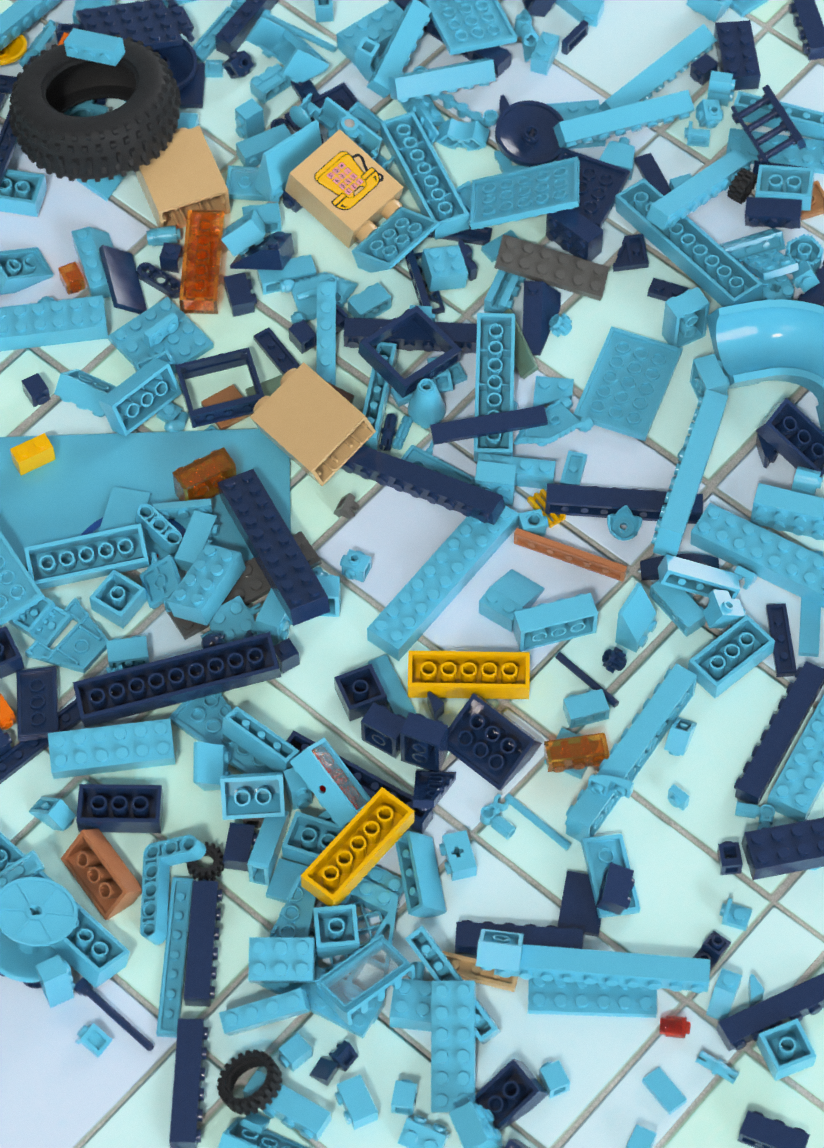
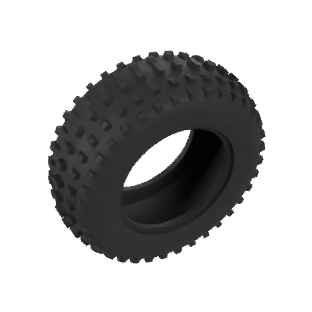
(100, 143)

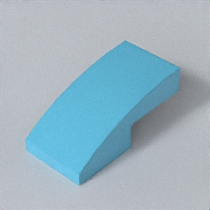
(442, 381)

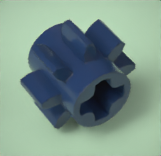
(614, 660)

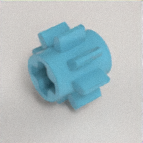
(560, 325)

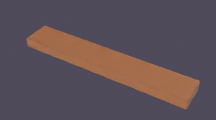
(570, 554)

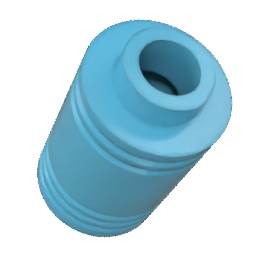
(166, 234)

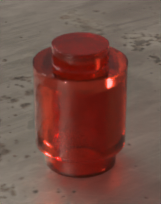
(674, 1026)

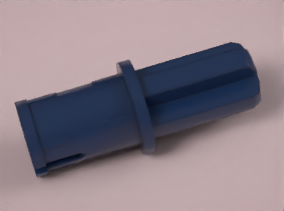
(388, 432)

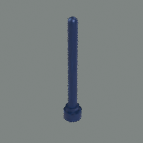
(84, 988)

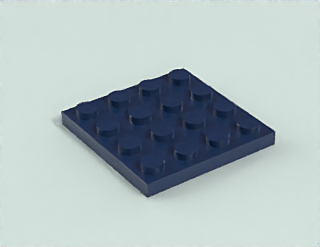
(597, 186)

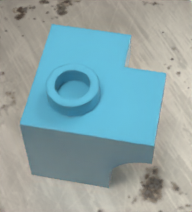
(722, 609)

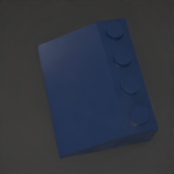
(490, 742)

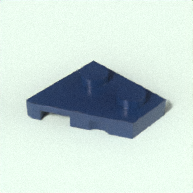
(631, 254)

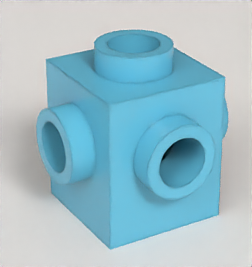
(709, 113)
(355, 565)

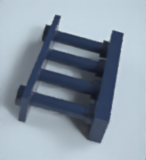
(777, 111)

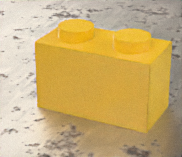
(32, 454)

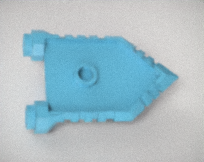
(305, 293)
(560, 423)

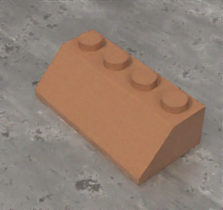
(101, 873)

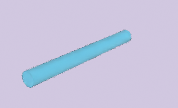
(538, 822)

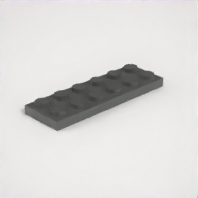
(551, 267)

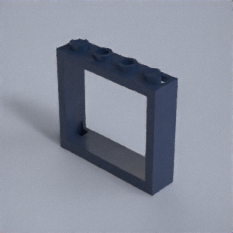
(431, 370)
(225, 410)

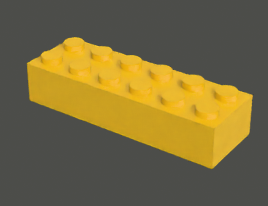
(467, 672)
(357, 848)

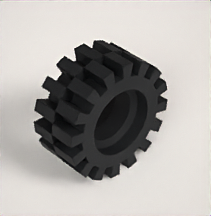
(742, 186)
(213, 870)

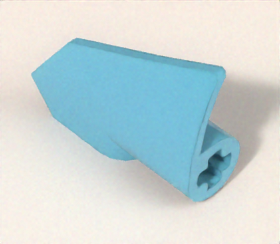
(527, 33)

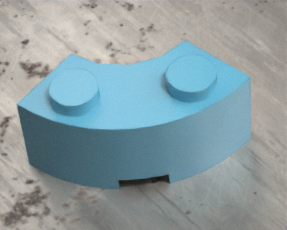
(462, 135)

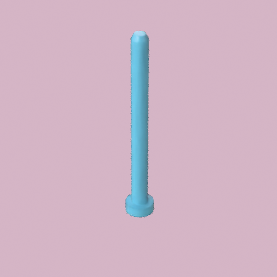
(267, 14)

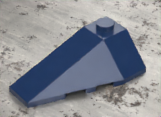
(539, 306)

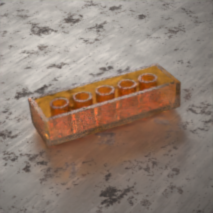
(202, 262)

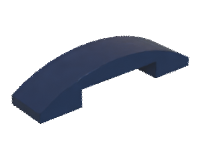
(649, 567)

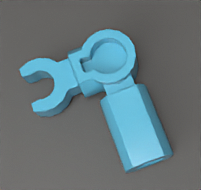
(765, 813)
(489, 816)

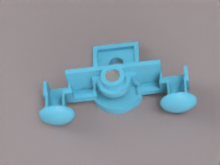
(356, 123)

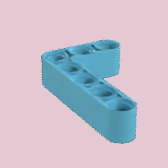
(155, 881)

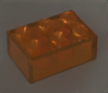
(201, 477)

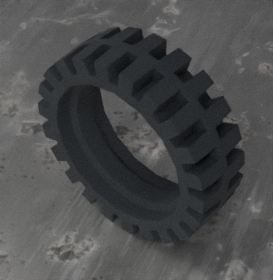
(262, 1095)

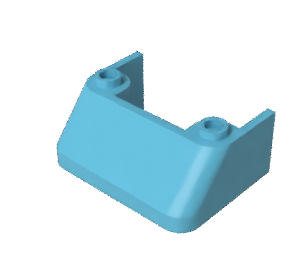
(296, 55)

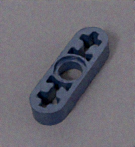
(158, 273)

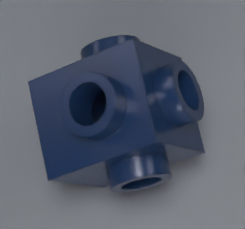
(238, 64)

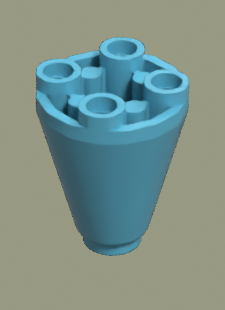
(426, 404)

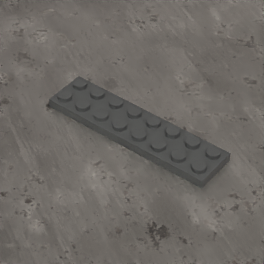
(249, 586)

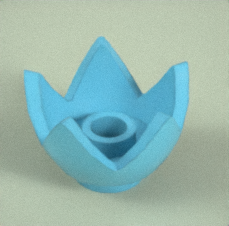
(624, 517)

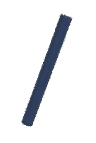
(585, 678)

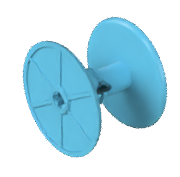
(32, 918)

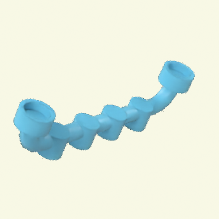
(489, 117)

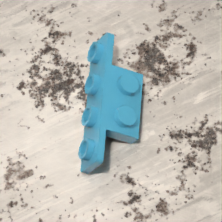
(427, 115)

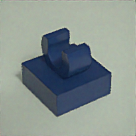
(344, 1055)

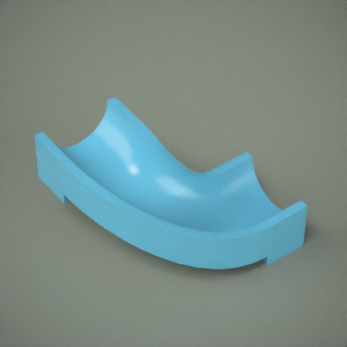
(771, 344)

